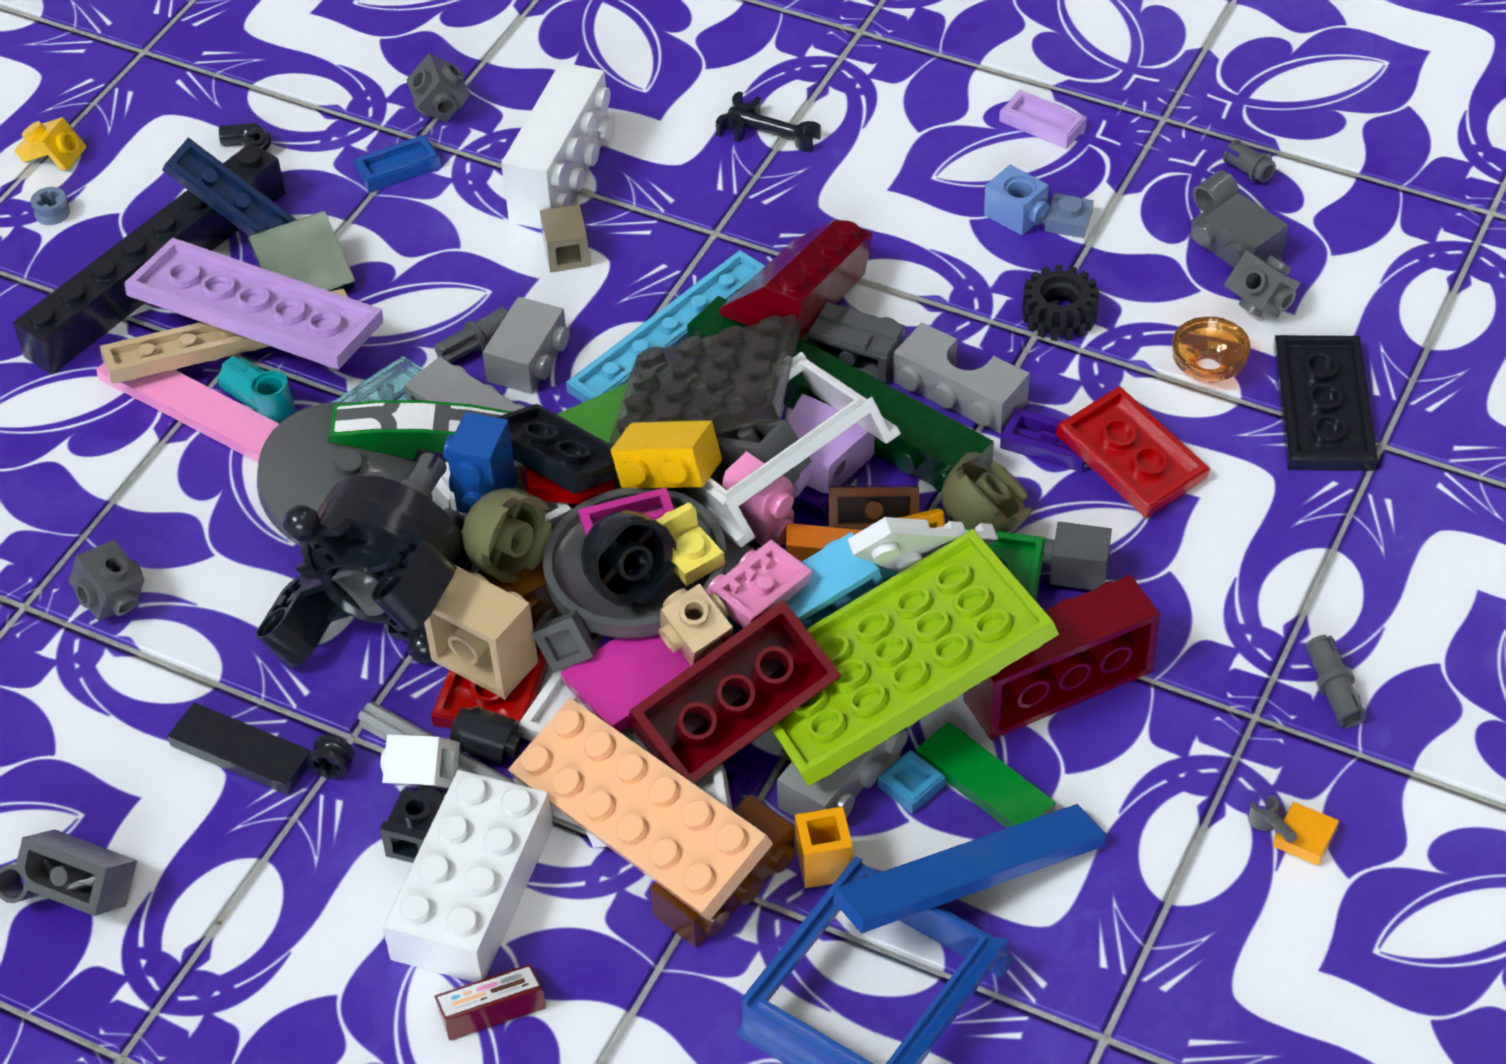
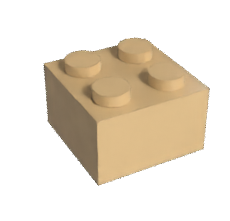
(482, 633)

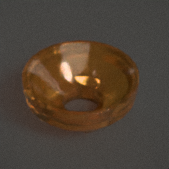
(1210, 339)

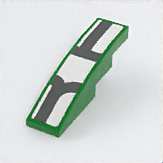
(399, 425)

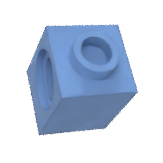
(1016, 200)

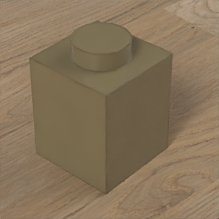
(564, 238)

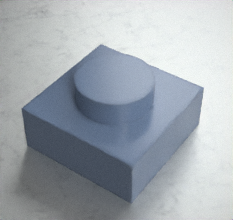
(1069, 215)

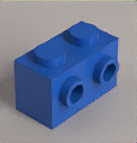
(479, 459)

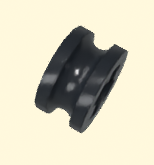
(330, 757)

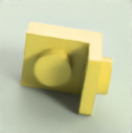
(695, 551)

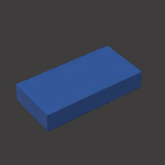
(396, 163)

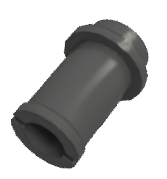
(1256, 165)

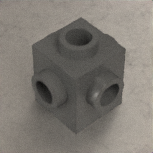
(437, 88)
(1262, 284)
(106, 580)

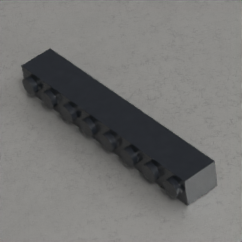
(96, 296)

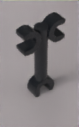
(748, 115)

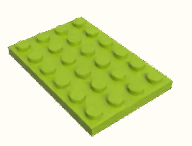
(911, 651)

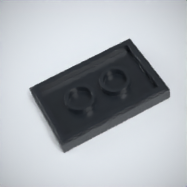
(559, 449)

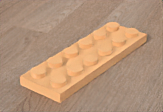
(641, 808)

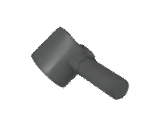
(1268, 819)

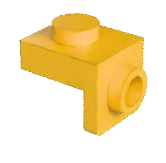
(52, 139)

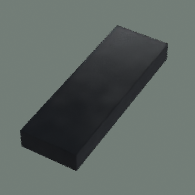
(240, 748)

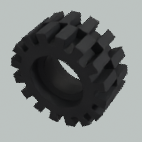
(1056, 318)

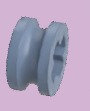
(50, 206)

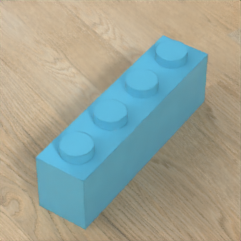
(834, 583)

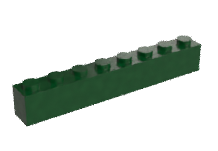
(928, 439)

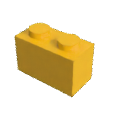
(666, 454)

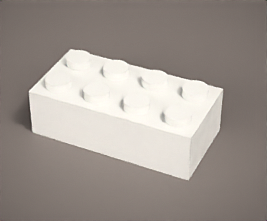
(557, 144)
(468, 876)

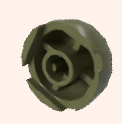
(984, 495)
(506, 533)

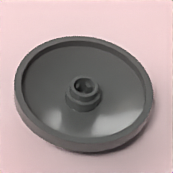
(302, 466)
(572, 590)

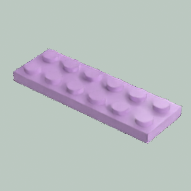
(255, 303)

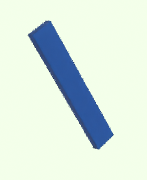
(968, 868)

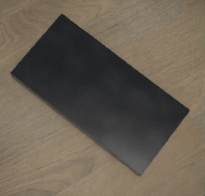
(1324, 403)

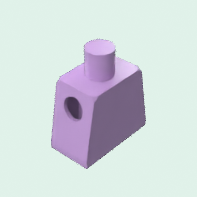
(836, 459)

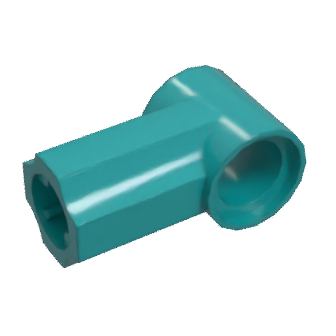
(259, 389)

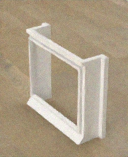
(851, 409)

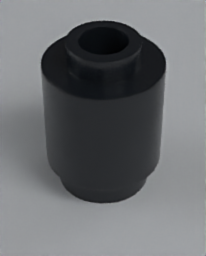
(487, 734)

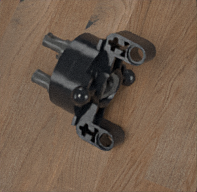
(370, 555)

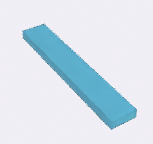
(663, 329)

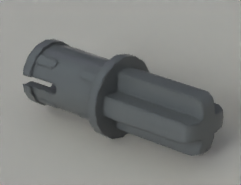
(471, 338)

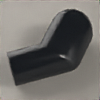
(244, 135)

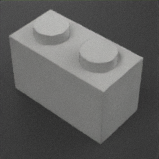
(525, 345)

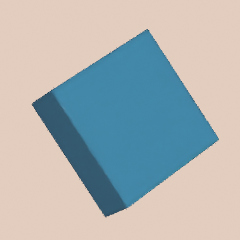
(911, 781)

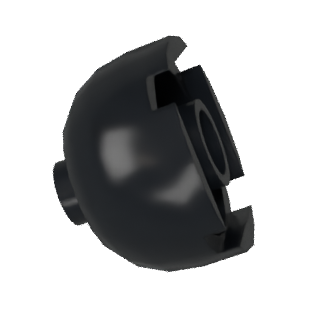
(628, 557)

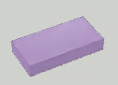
(1043, 119)

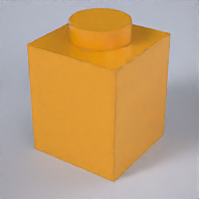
(822, 845)

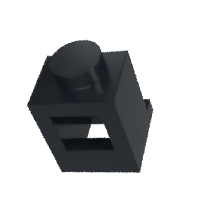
(410, 822)

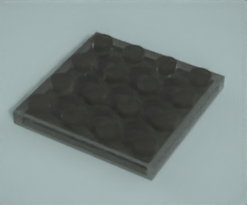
(722, 378)

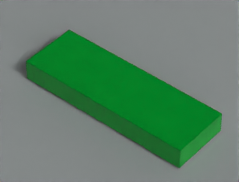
(984, 777)

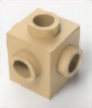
(694, 623)

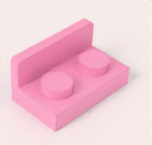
(760, 582)

